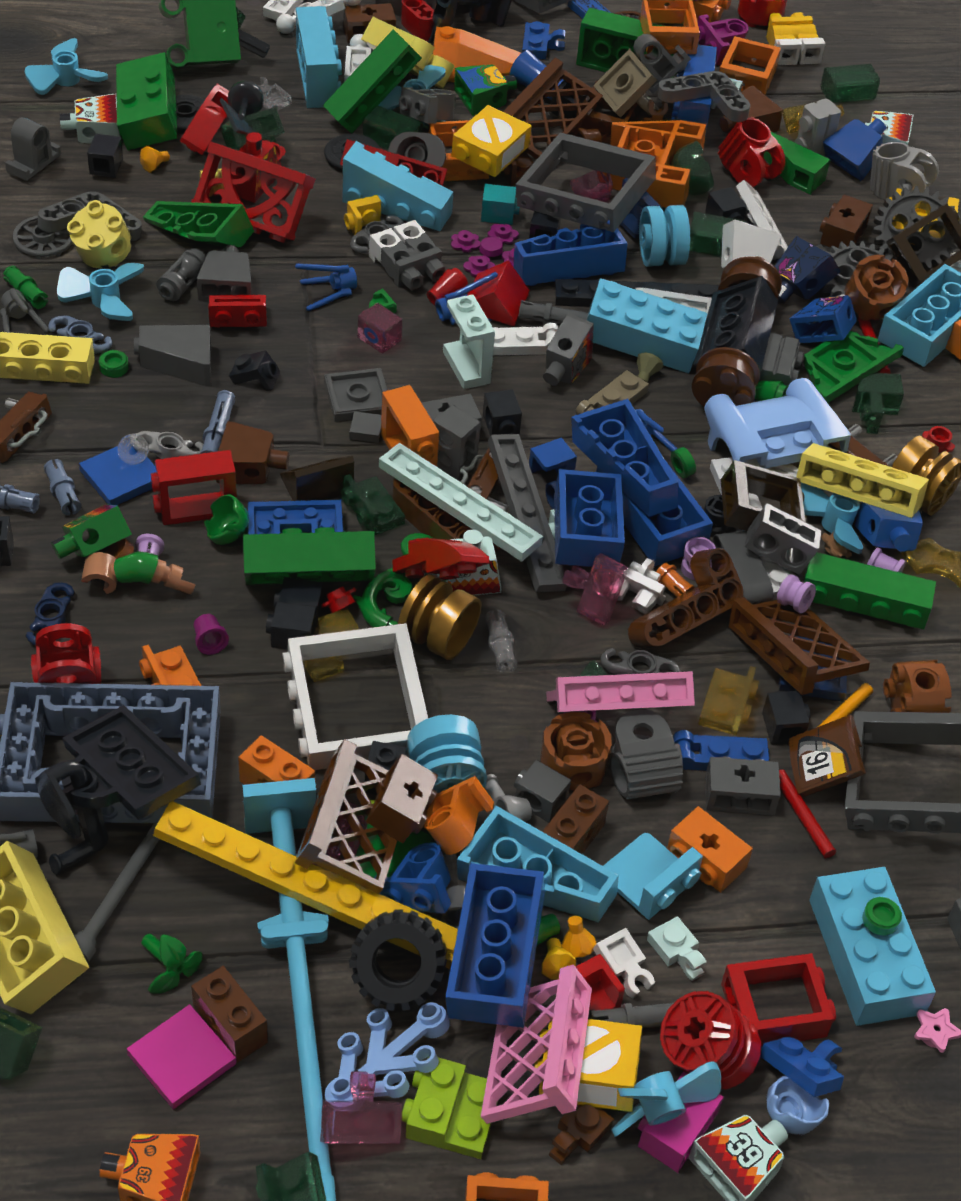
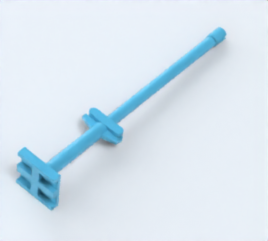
(280, 809)

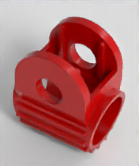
(749, 143)
(66, 661)

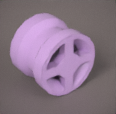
(796, 593)

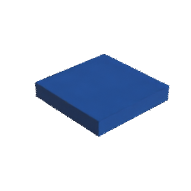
(115, 478)

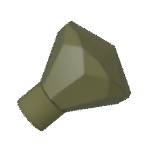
(648, 365)

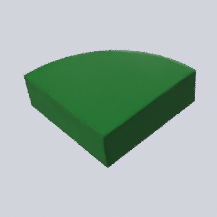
(383, 299)

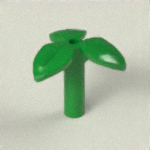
(172, 954)

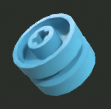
(664, 235)

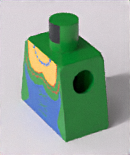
(482, 87)

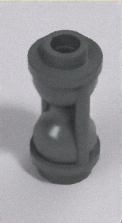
(172, 284)

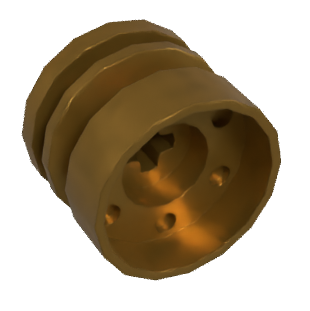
(942, 471)
(440, 616)

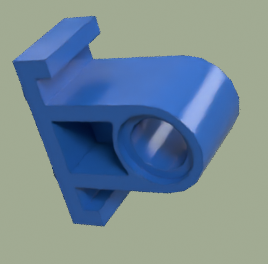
(420, 880)

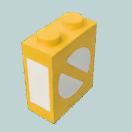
(491, 140)
(607, 1064)

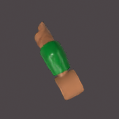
(135, 567)

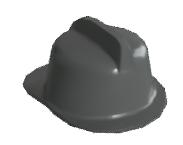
(420, 146)

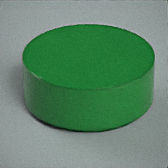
(113, 363)
(683, 462)
(882, 916)

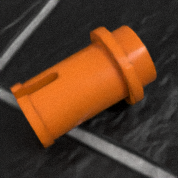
(673, 580)

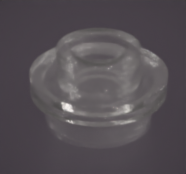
(125, 445)

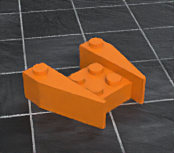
(663, 141)

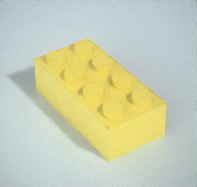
(35, 939)

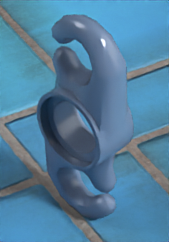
(75, 326)

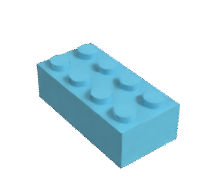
(317, 55)
(925, 317)
(646, 323)
(877, 973)

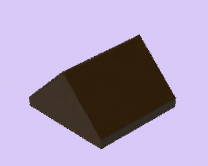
(318, 480)

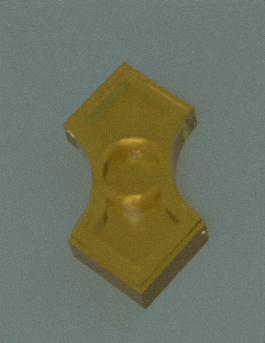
(935, 559)
(329, 666)

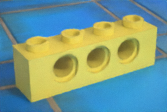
(46, 357)
(862, 480)

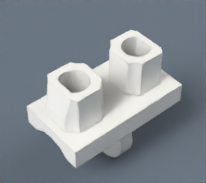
(643, 582)

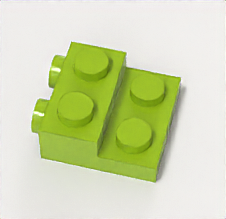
(448, 1110)

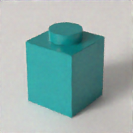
(499, 204)

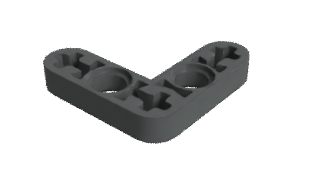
(706, 84)
(57, 216)

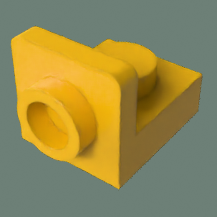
(362, 212)

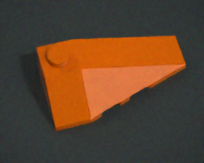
(468, 49)

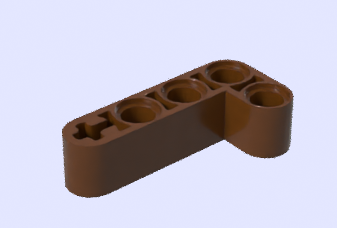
(427, 516)
(685, 609)

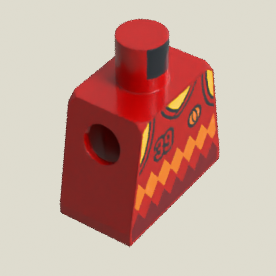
(264, 150)

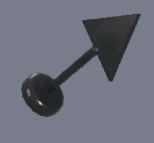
(243, 100)

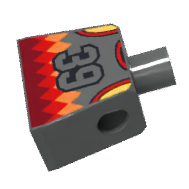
(569, 350)

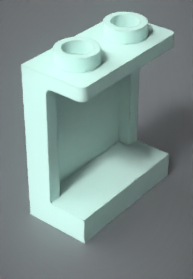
(473, 353)

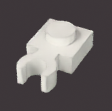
(624, 959)

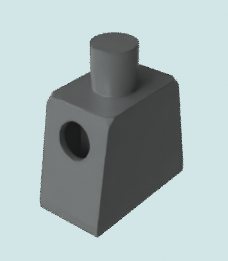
(224, 274)

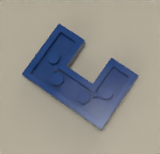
(306, 515)

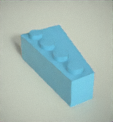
(397, 188)
(570, 879)

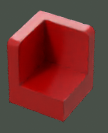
(605, 985)

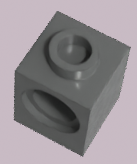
(543, 789)

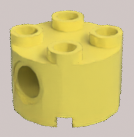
(100, 235)

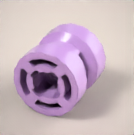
(692, 546)

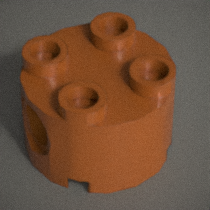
(876, 286)
(918, 687)
(577, 748)

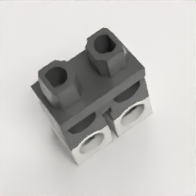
(407, 257)

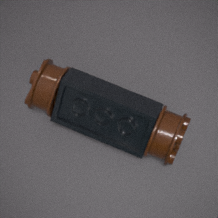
(737, 331)

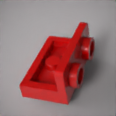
(237, 310)

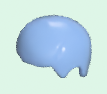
(795, 1107)

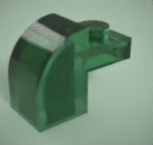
(878, 396)

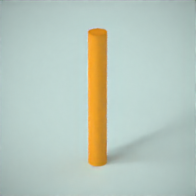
(850, 703)

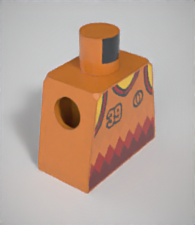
(155, 1167)

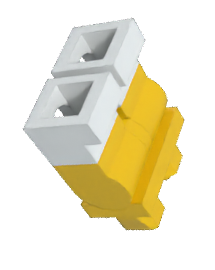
(795, 37)

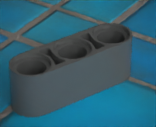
(749, 567)

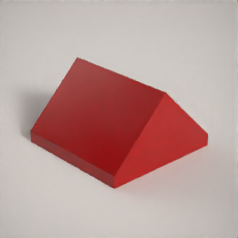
(502, 295)

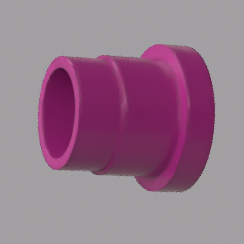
(210, 635)

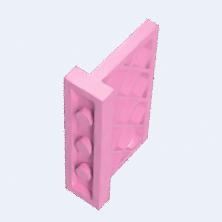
(623, 691)
(564, 1045)

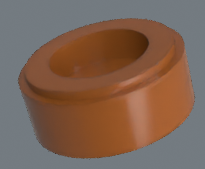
(120, 548)

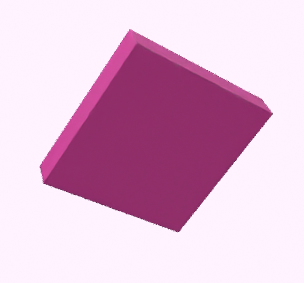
(181, 1056)

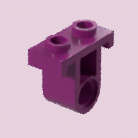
(720, 34)

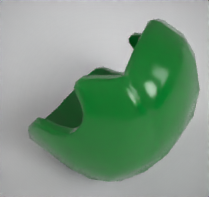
(228, 520)

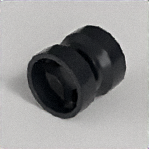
(714, 511)

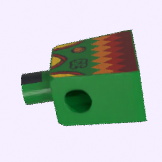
(104, 528)

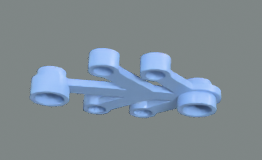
(431, 1022)

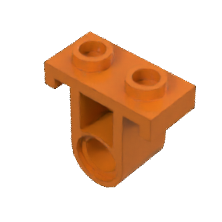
(455, 814)

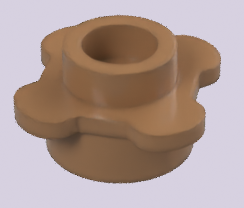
(834, 547)

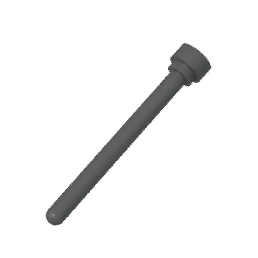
(87, 937)

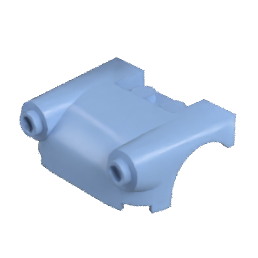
(775, 428)

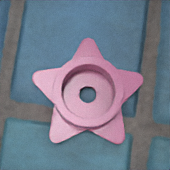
(935, 1038)

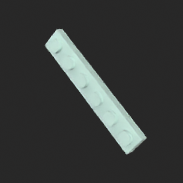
(460, 501)

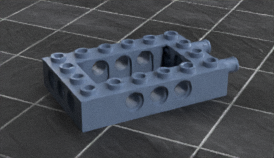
(65, 707)

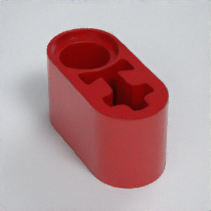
(417, 18)

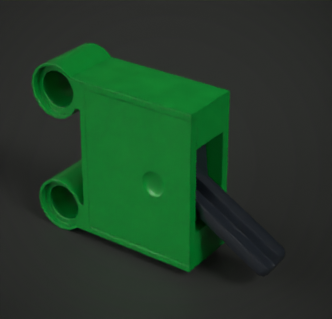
(211, 33)

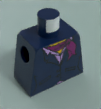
(804, 270)

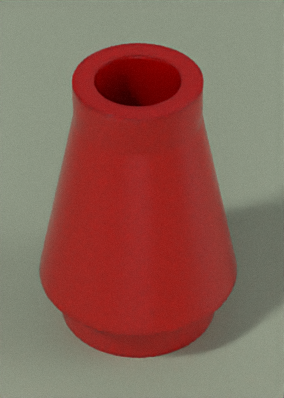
(448, 283)

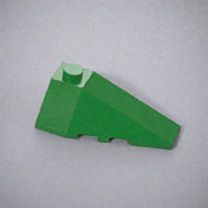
(203, 222)

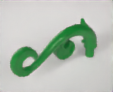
(398, 594)

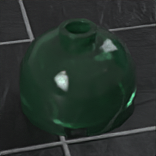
(700, 172)

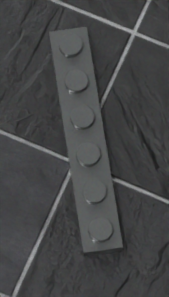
(527, 507)

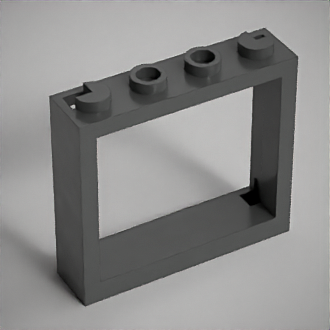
(635, 166)
(895, 815)

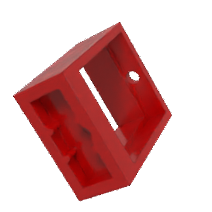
(189, 470)
(800, 1027)

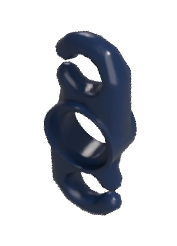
(50, 602)

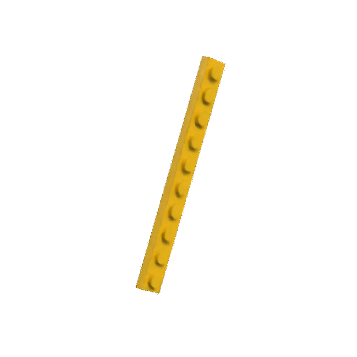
(280, 873)

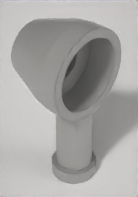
(514, 805)

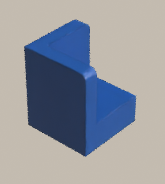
(552, 456)

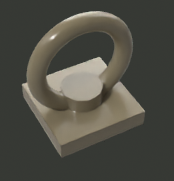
(626, 84)

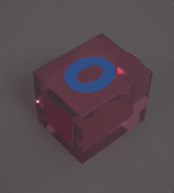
(379, 328)

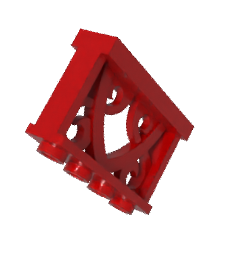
(286, 182)

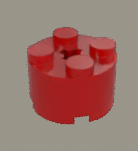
(758, 11)

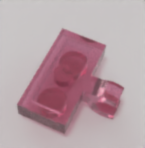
(599, 586)
(361, 1119)

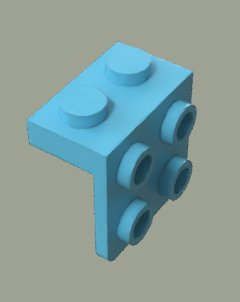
(652, 874)

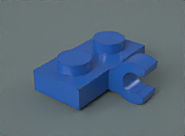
(538, 39)
(807, 1069)

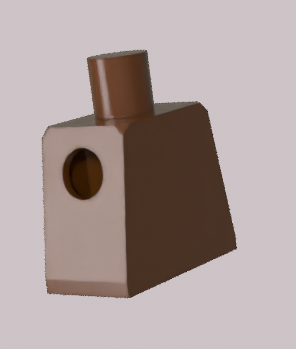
(760, 108)
(252, 453)

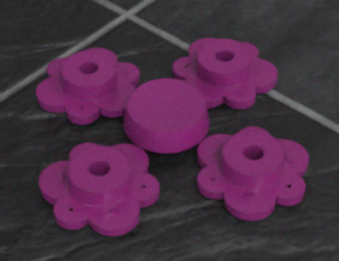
(490, 247)

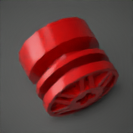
(709, 1029)

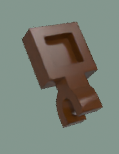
(580, 1128)

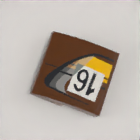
(826, 756)

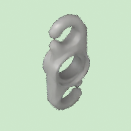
(157, 440)

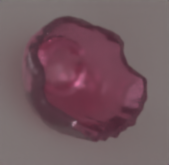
(593, 186)

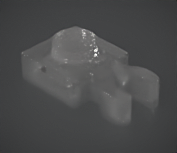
(273, 95)

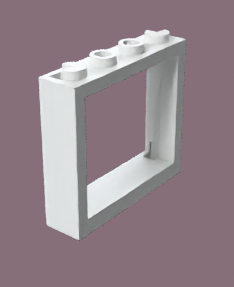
(346, 643)

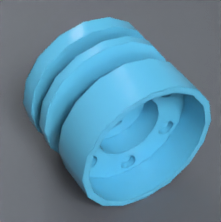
(448, 748)

